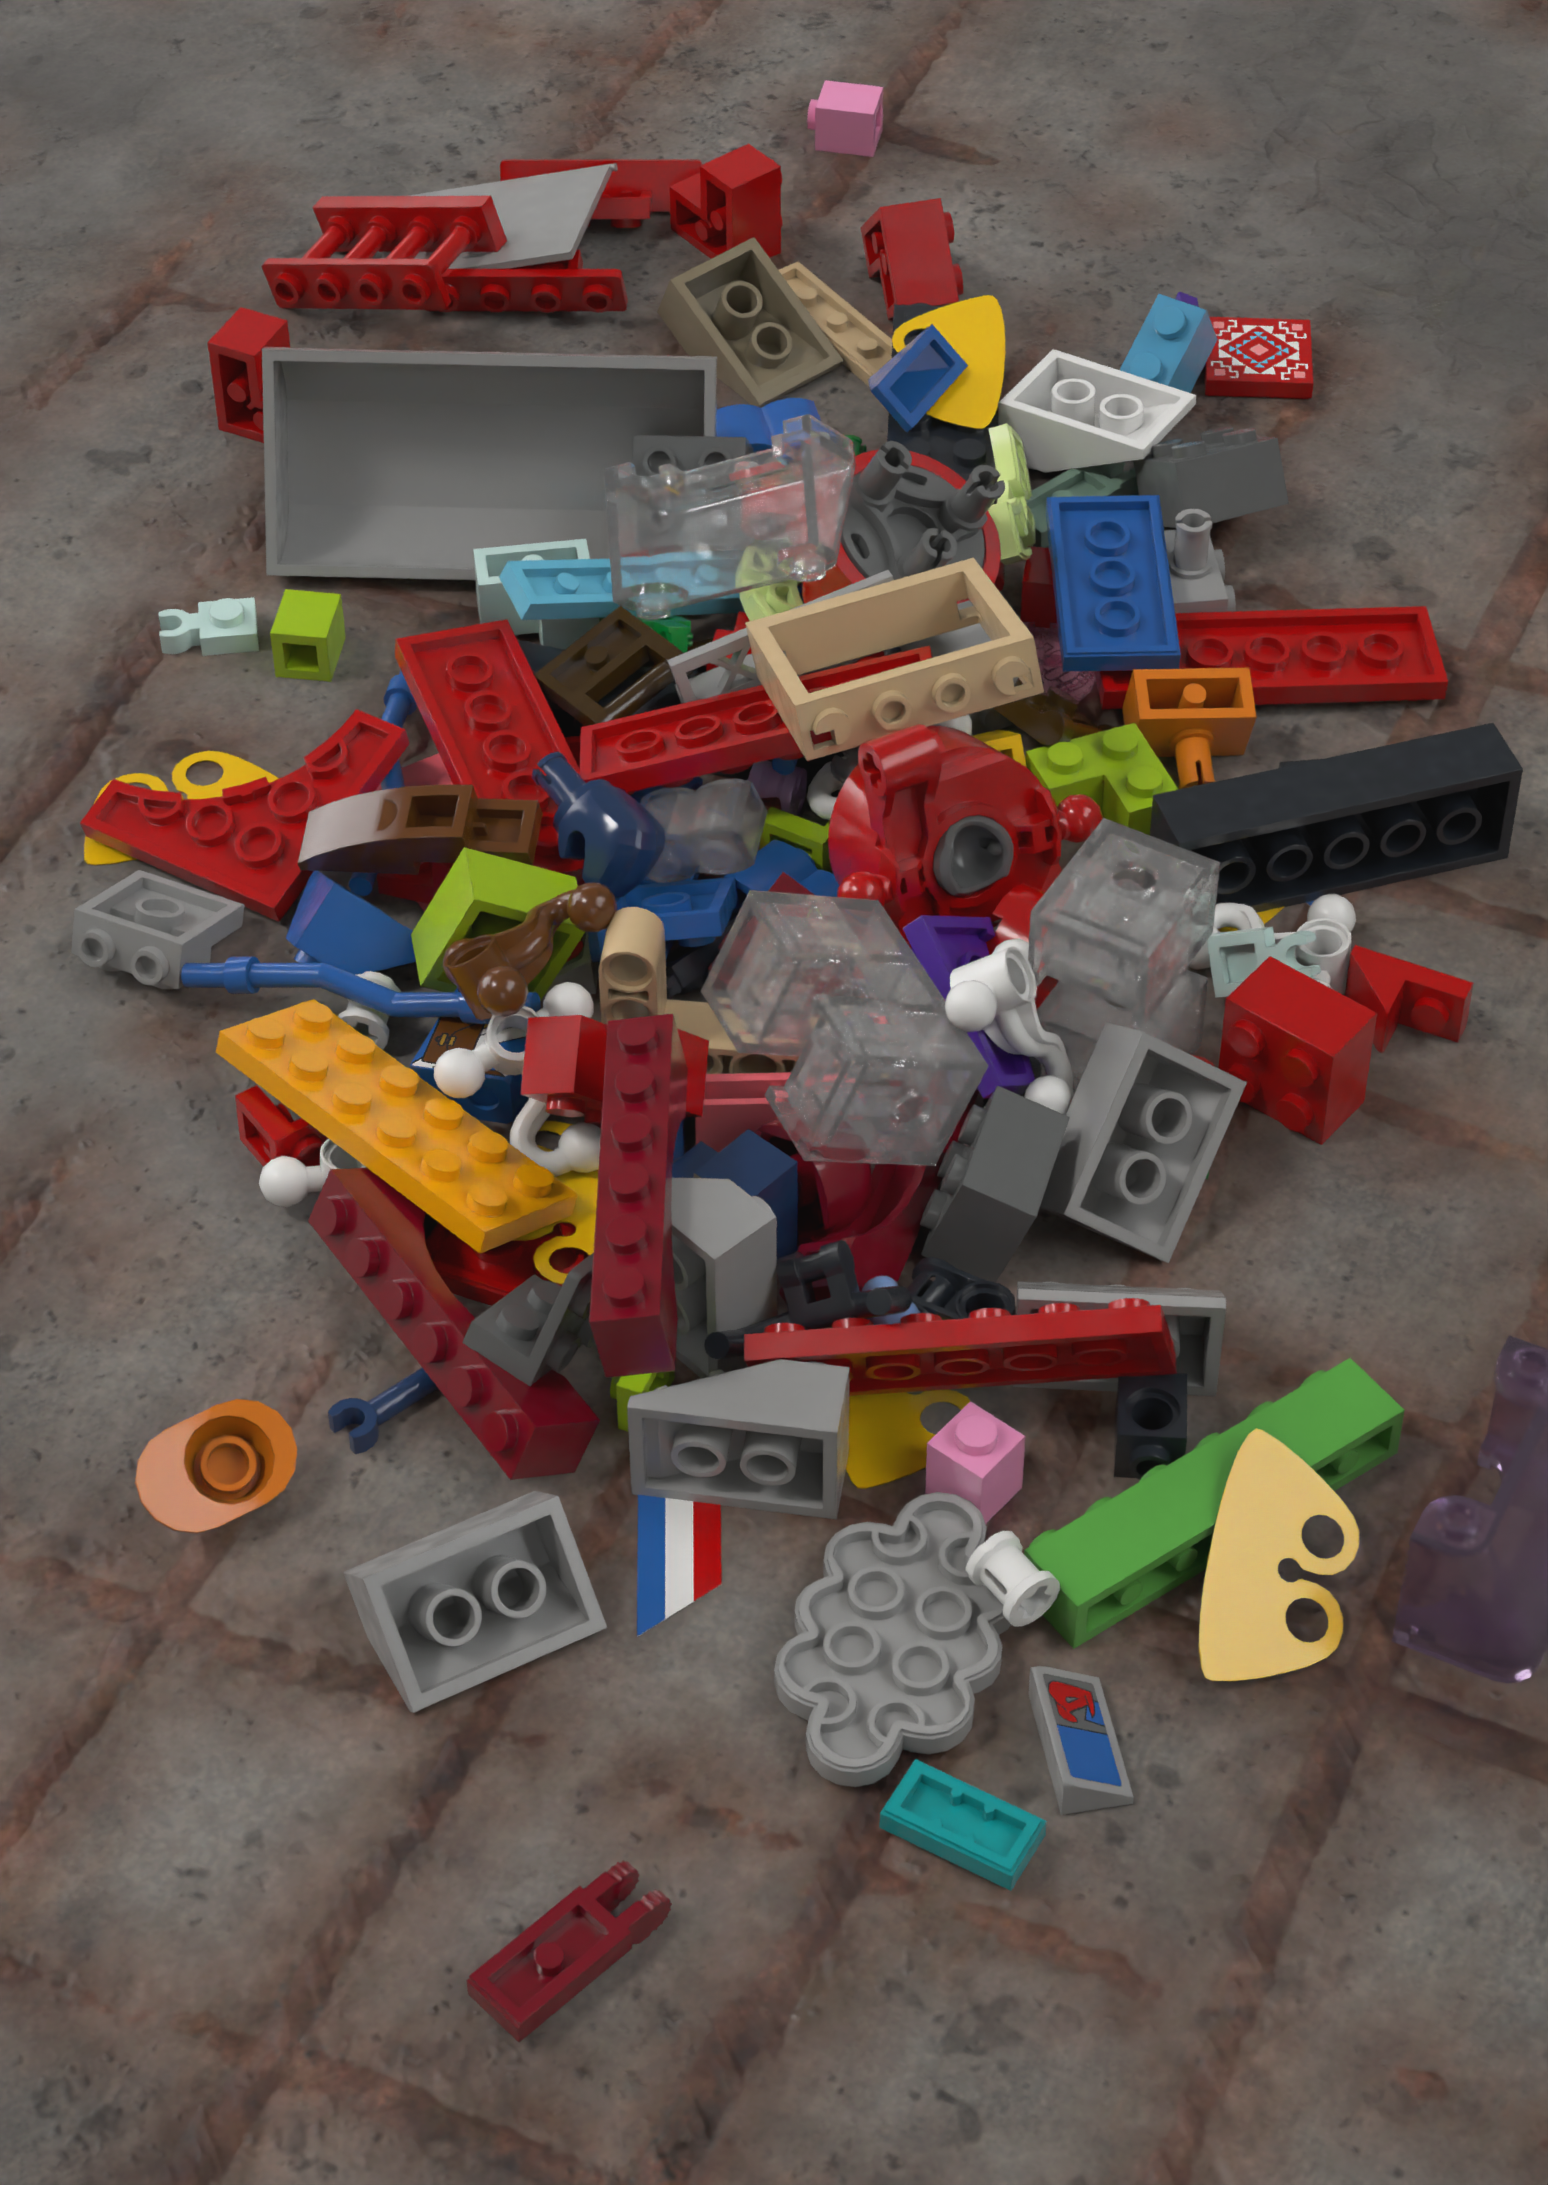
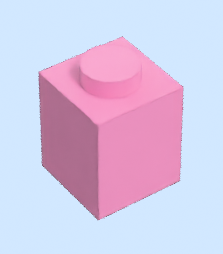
(847, 118)
(976, 1460)

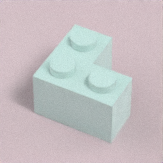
(496, 604)

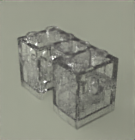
(1121, 940)
(844, 991)

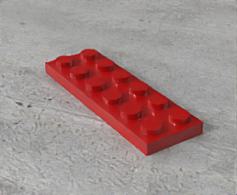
(1310, 654)
(488, 719)
(709, 733)
(982, 1349)

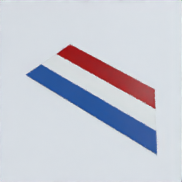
(675, 1556)

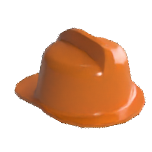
(216, 1466)

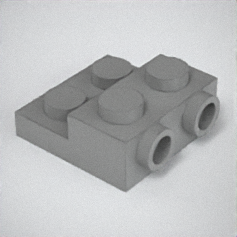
(152, 928)

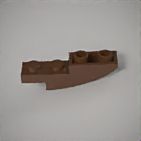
(416, 824)

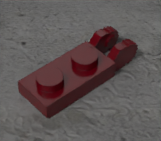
(565, 1951)

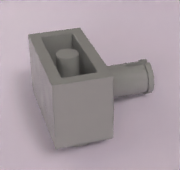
(1195, 566)

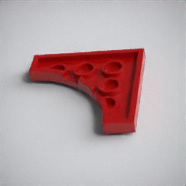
(253, 833)

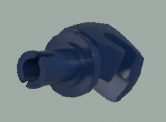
(600, 826)

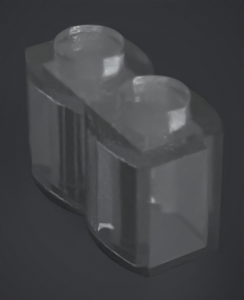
(706, 829)

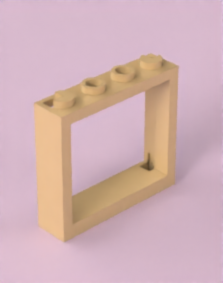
(883, 620)

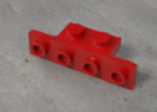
(631, 191)
(537, 288)

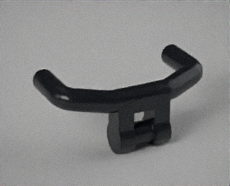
(796, 1278)

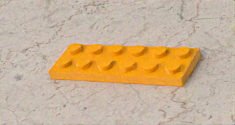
(397, 1125)

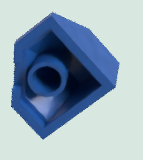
(346, 930)

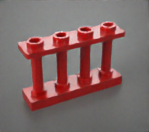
(384, 225)

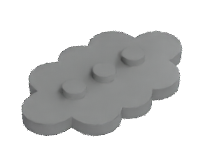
(892, 1641)

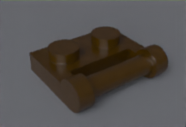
(602, 662)
(1050, 717)

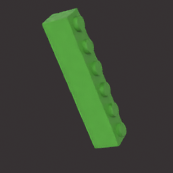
(1163, 1526)

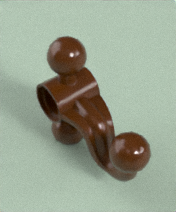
(498, 967)

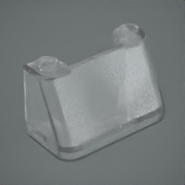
(729, 522)

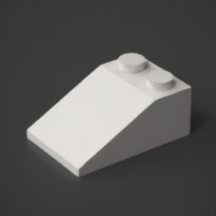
(1089, 413)

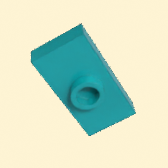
(963, 1824)

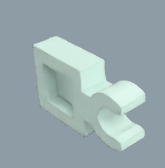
(218, 628)
(1241, 952)

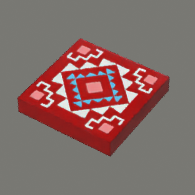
(1260, 358)

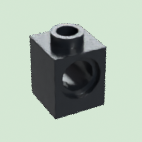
(1149, 1423)

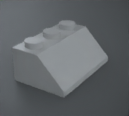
(1140, 1140)
(720, 1266)
(1192, 1316)
(476, 1599)

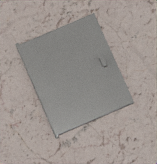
(539, 216)

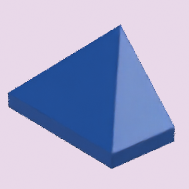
(917, 377)

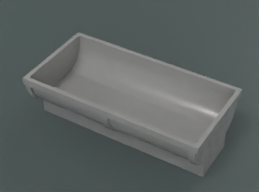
(439, 453)

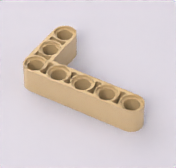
(635, 986)

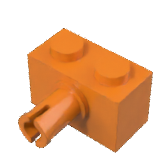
(1192, 716)

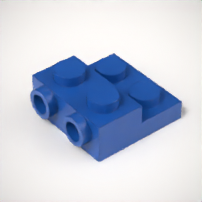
(689, 911)

